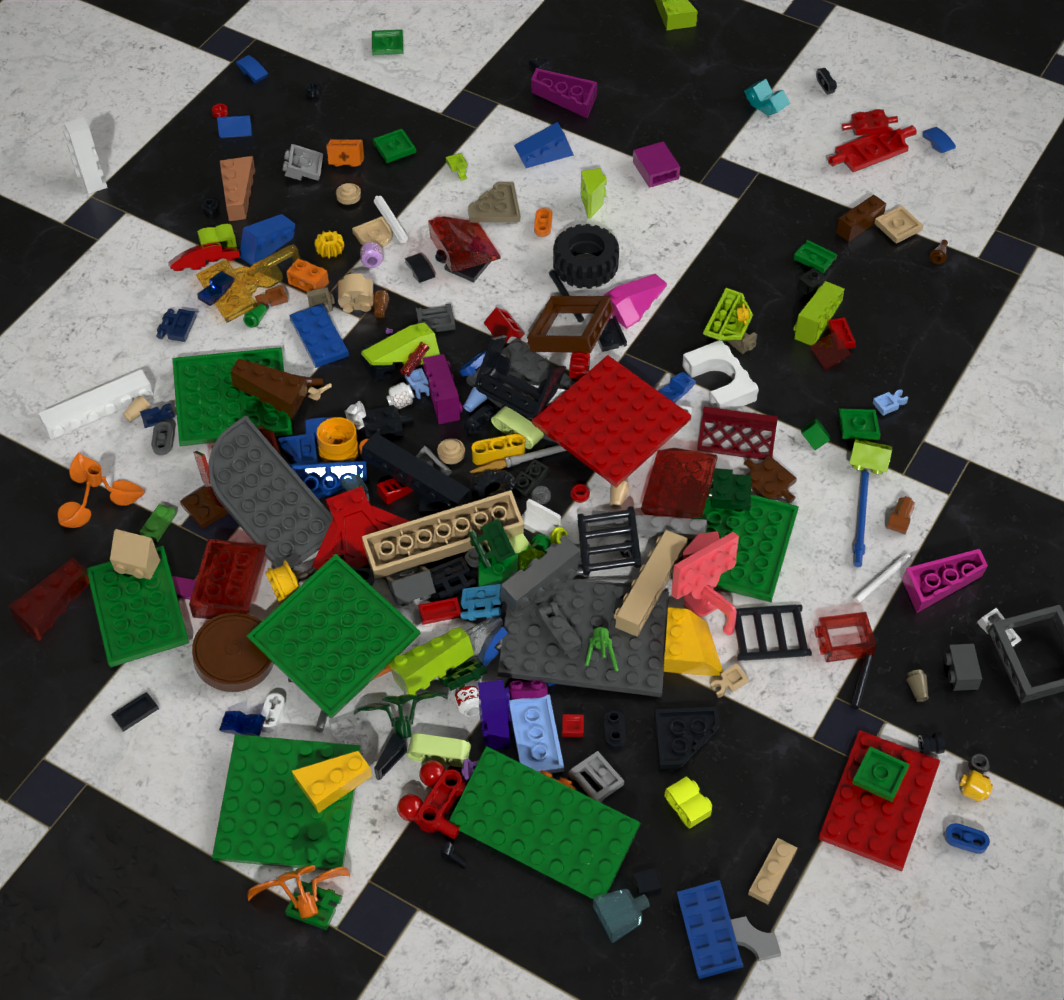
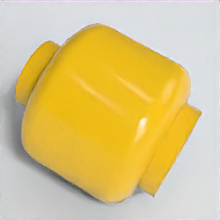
(975, 786)

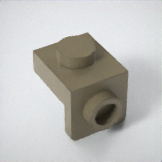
(320, 296)

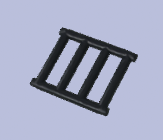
(634, 544)
(783, 652)

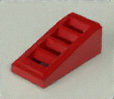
(393, 495)

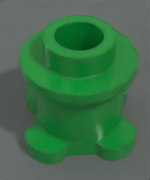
(540, 543)

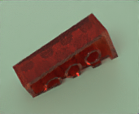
(49, 598)

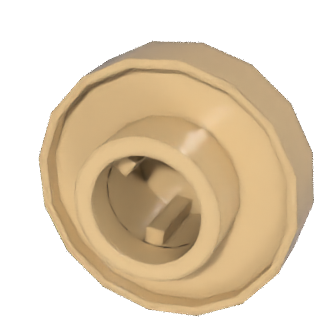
(348, 193)
(451, 451)

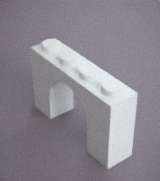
(719, 358)

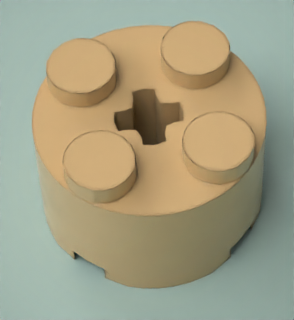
(355, 293)

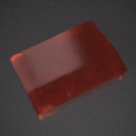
(461, 242)
(679, 483)
(226, 578)

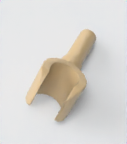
(316, 393)

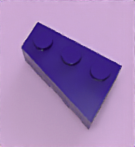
(494, 714)

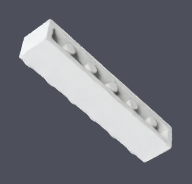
(95, 404)

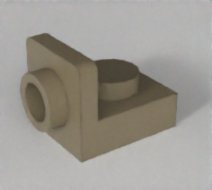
(747, 343)

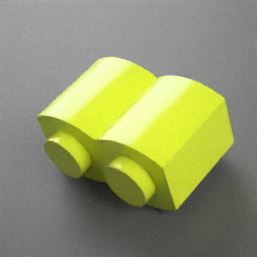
(688, 802)

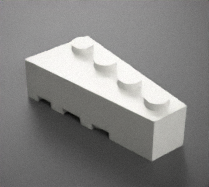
(84, 155)

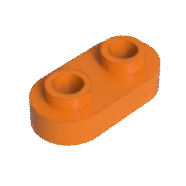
(543, 222)

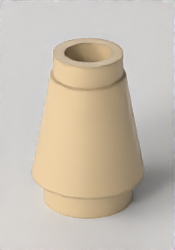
(133, 411)
(618, 495)

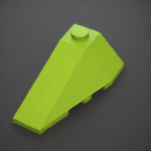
(401, 344)

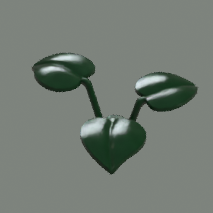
(401, 724)

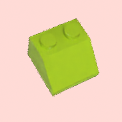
(593, 190)
(871, 456)

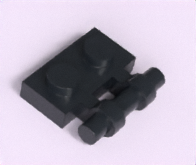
(449, 573)

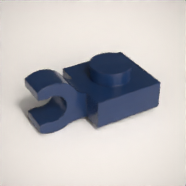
(153, 415)

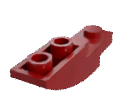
(196, 256)

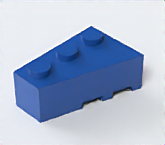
(544, 147)

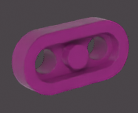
(531, 689)

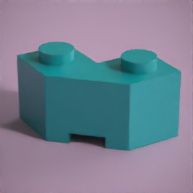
(762, 98)

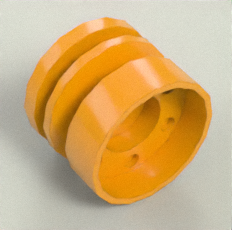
(337, 440)

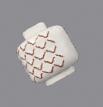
(400, 395)

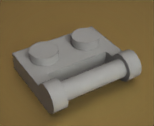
(601, 773)

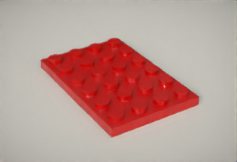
(870, 823)

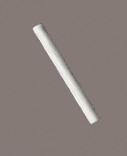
(881, 578)

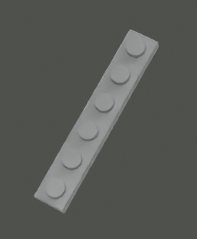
(656, 525)

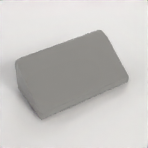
(432, 459)

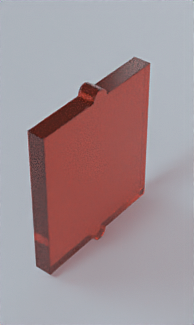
(830, 350)

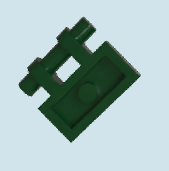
(497, 541)
(463, 674)

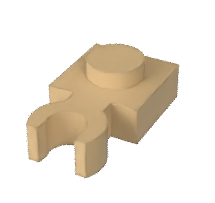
(731, 678)

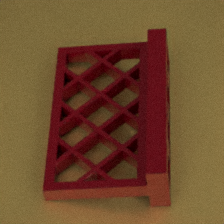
(737, 419)

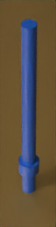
(859, 546)

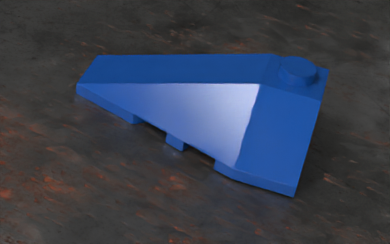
(326, 477)

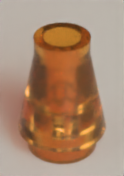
(380, 302)

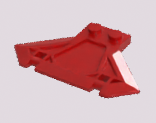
(352, 520)

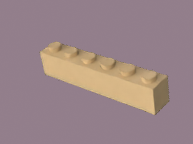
(651, 583)

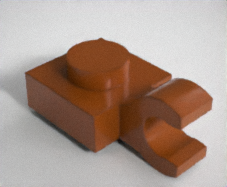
(273, 296)

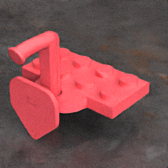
(699, 576)

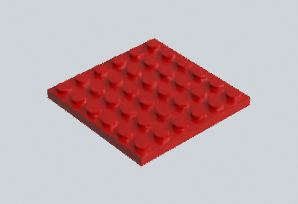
(611, 420)

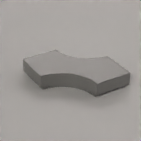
(760, 943)

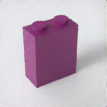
(656, 164)

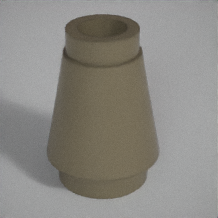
(918, 683)

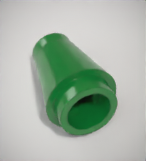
(254, 316)

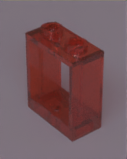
(850, 651)

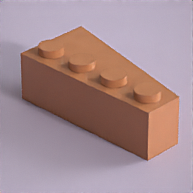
(237, 183)

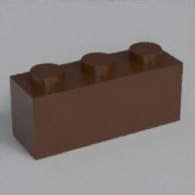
(860, 218)

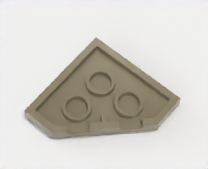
(496, 205)

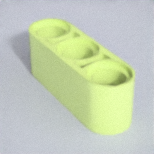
(513, 423)
(442, 749)

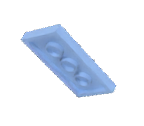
(536, 734)

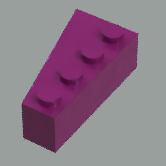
(565, 90)

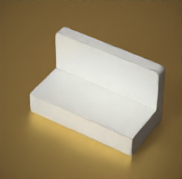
(540, 519)

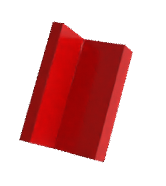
(502, 323)

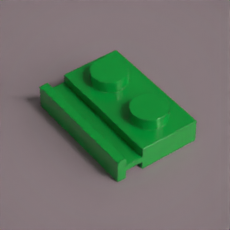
(815, 256)

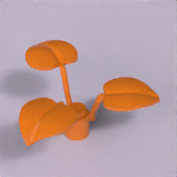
(85, 469)
(306, 902)

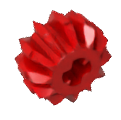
(579, 365)

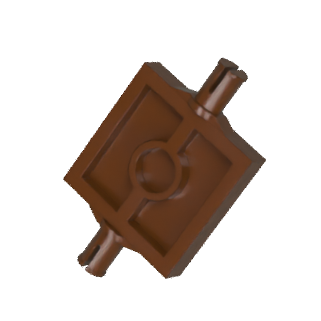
(770, 479)

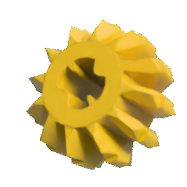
(329, 244)

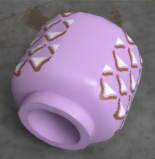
(371, 255)

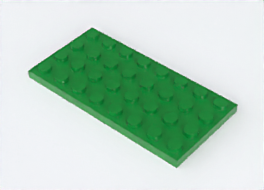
(544, 824)

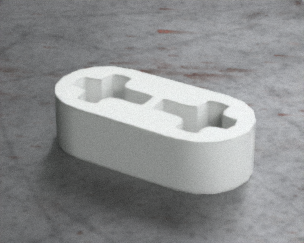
(276, 713)

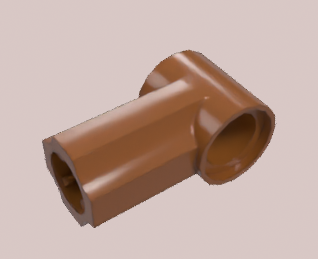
(900, 519)

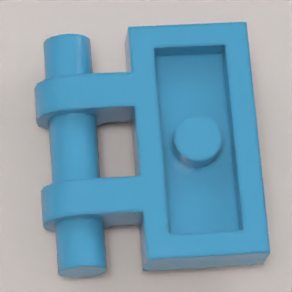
(481, 597)

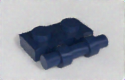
(181, 324)

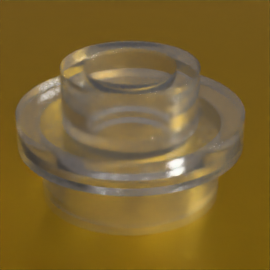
(541, 491)

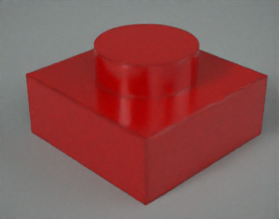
(573, 725)

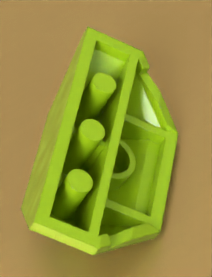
(724, 320)

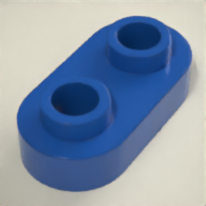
(471, 366)
(967, 837)

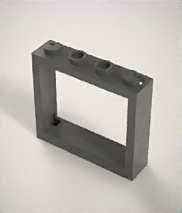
(1010, 660)

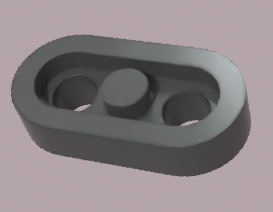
(162, 442)

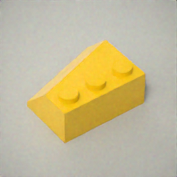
(689, 645)

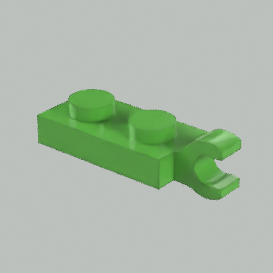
(158, 522)

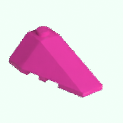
(635, 298)

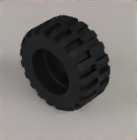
(587, 240)

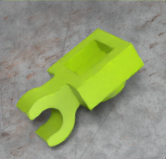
(457, 163)

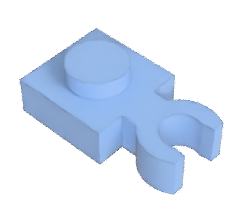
(418, 382)
(888, 403)

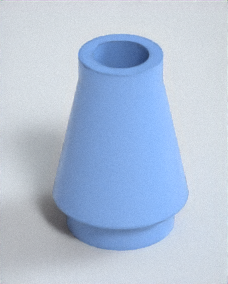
(474, 400)

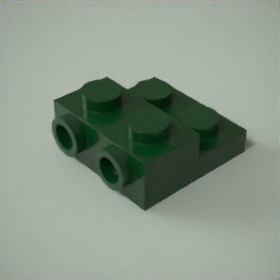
(730, 490)

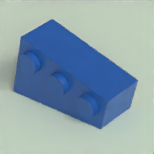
(265, 238)

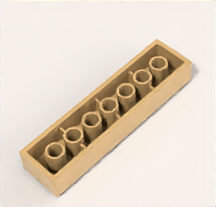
(438, 534)

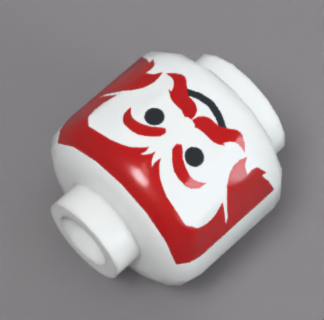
(467, 700)

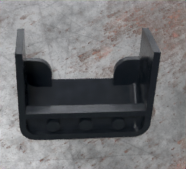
(509, 390)

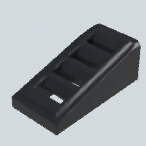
(392, 753)

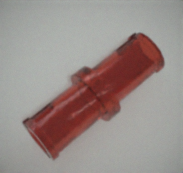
(414, 359)

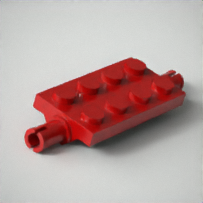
(872, 148)

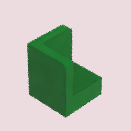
(815, 434)

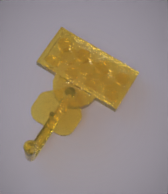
(246, 281)

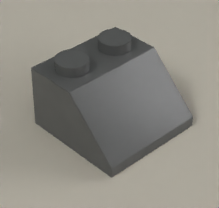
(410, 585)

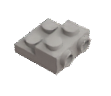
(302, 163)

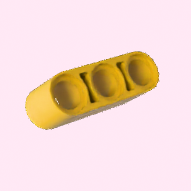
(497, 448)

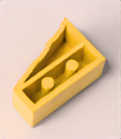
(332, 778)

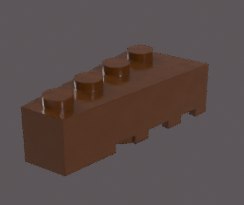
(270, 385)

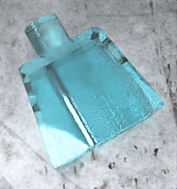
(619, 912)

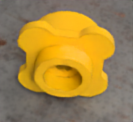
(743, 314)

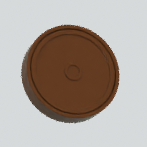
(226, 656)

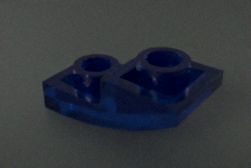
(242, 724)

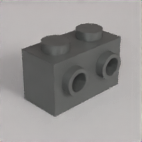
(963, 667)

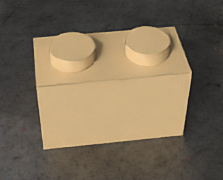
(133, 554)

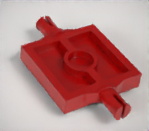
(869, 122)

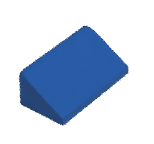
(234, 126)

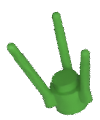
(601, 641)

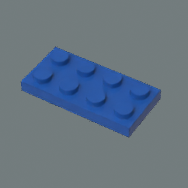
(319, 335)
(709, 929)

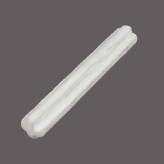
(390, 219)

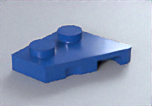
(300, 448)

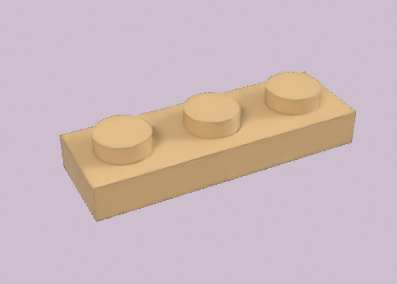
(772, 871)

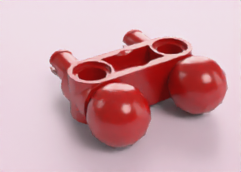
(438, 801)

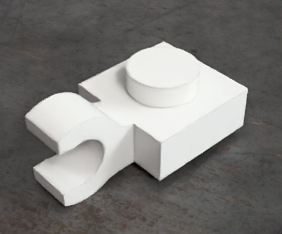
(355, 414)

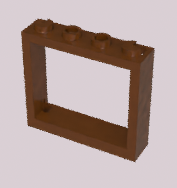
(599, 306)

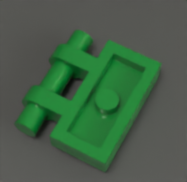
(325, 910)

